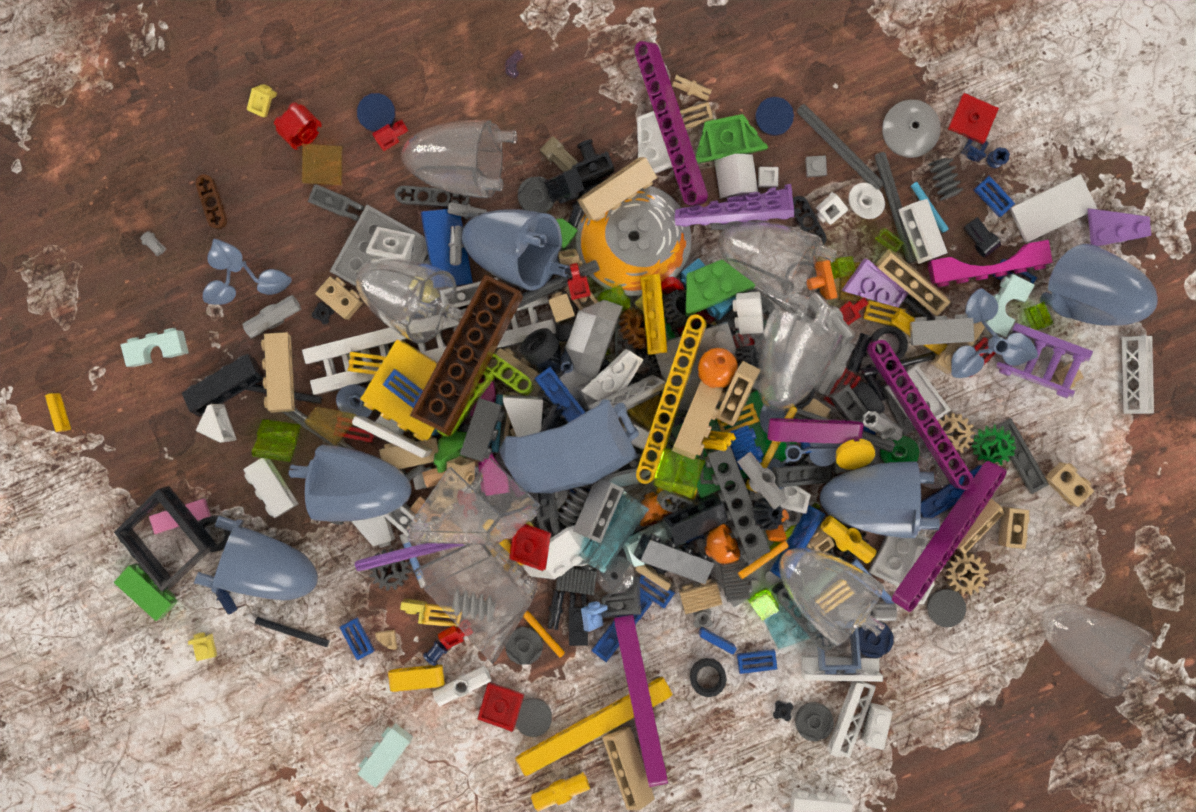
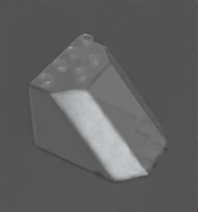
(474, 513)

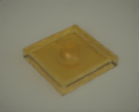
(322, 164)

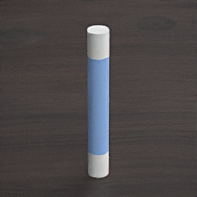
(414, 562)

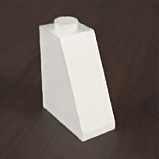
(524, 413)
(376, 530)

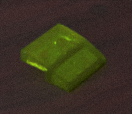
(276, 440)
(678, 473)

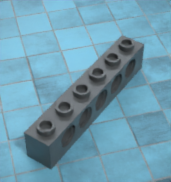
(757, 545)

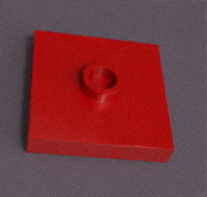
(973, 118)
(530, 547)
(500, 706)

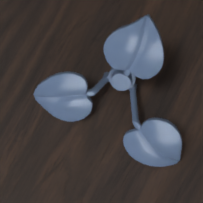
(227, 256)
(1014, 350)
(822, 453)

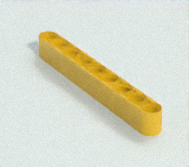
(678, 391)
(587, 729)

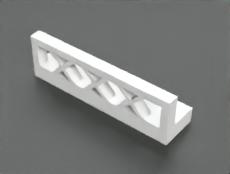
(1145, 371)
(869, 669)
(846, 717)

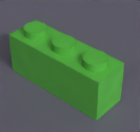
(144, 592)

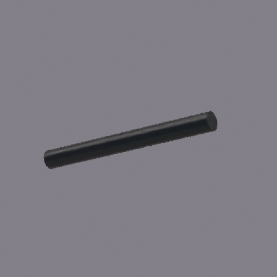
(905, 362)
(297, 396)
(292, 632)

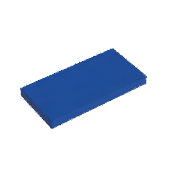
(437, 237)

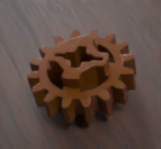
(633, 327)

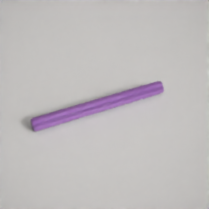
(401, 554)

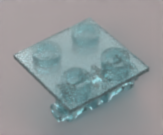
(784, 628)

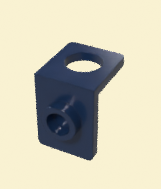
(973, 153)

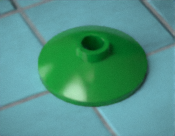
(906, 447)

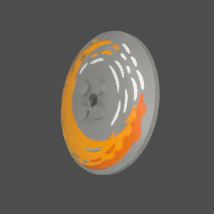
(623, 262)

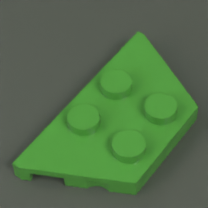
(728, 137)
(713, 285)

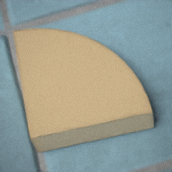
(387, 638)

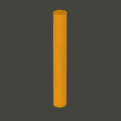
(763, 559)
(543, 633)

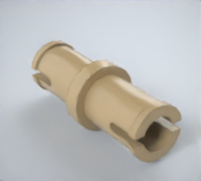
(691, 87)

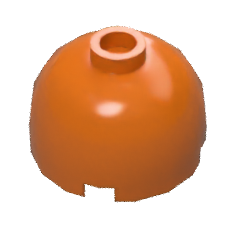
(717, 367)
(655, 511)
(721, 545)

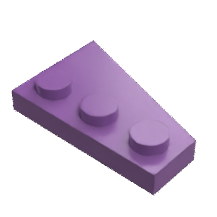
(1115, 227)
(874, 284)

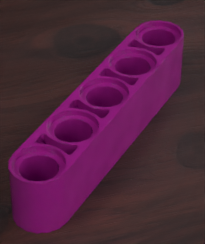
(814, 430)

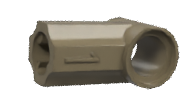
(555, 153)

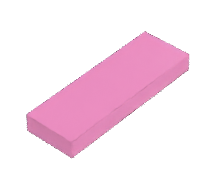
(163, 521)

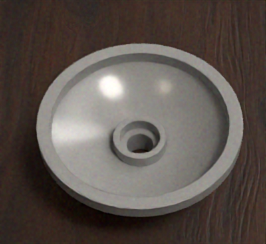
(905, 139)

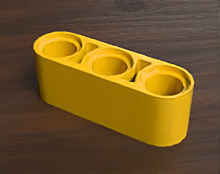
(416, 678)

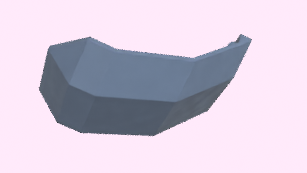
(572, 453)

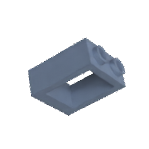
(855, 653)

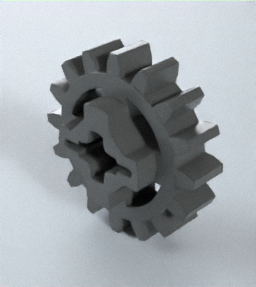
(396, 573)

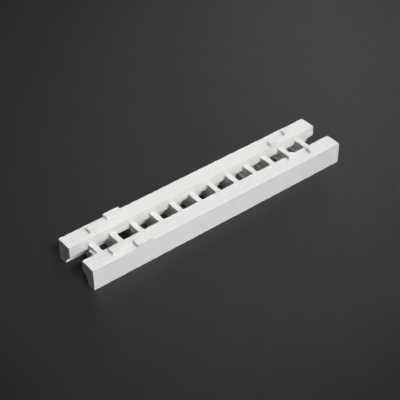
(386, 336)

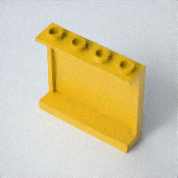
(416, 368)

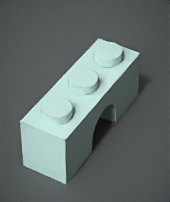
(1011, 288)
(138, 351)

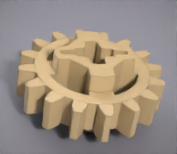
(952, 425)
(968, 581)

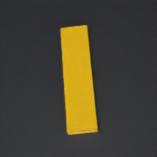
(653, 314)

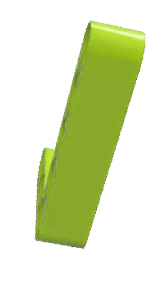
(490, 373)

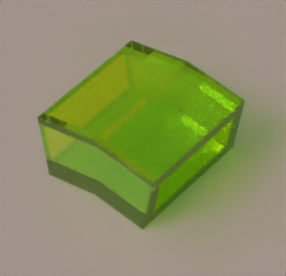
(898, 241)
(617, 296)
(1038, 316)
(764, 603)

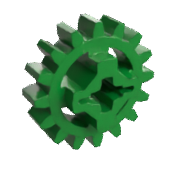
(989, 438)

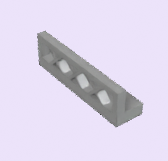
(635, 393)

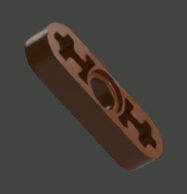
(204, 197)

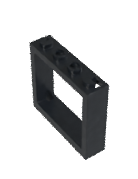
(183, 518)

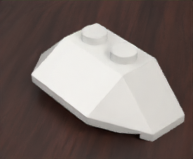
(562, 554)

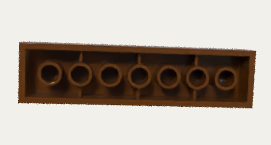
(467, 355)

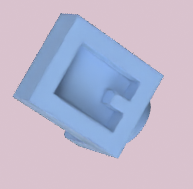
(593, 615)

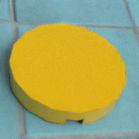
(855, 454)

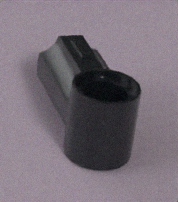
(985, 241)

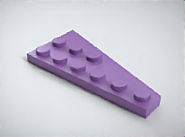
(740, 208)

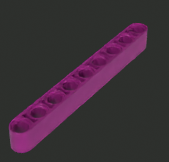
(664, 116)
(928, 419)
(948, 536)
(641, 700)

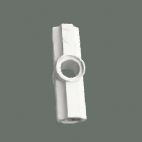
(451, 690)

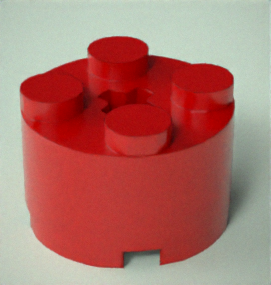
(297, 126)

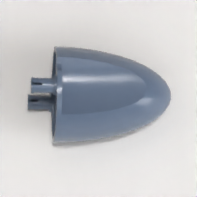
(516, 246)
(1099, 288)
(350, 485)
(880, 499)
(259, 566)

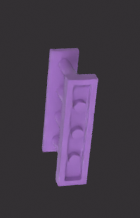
(1059, 347)

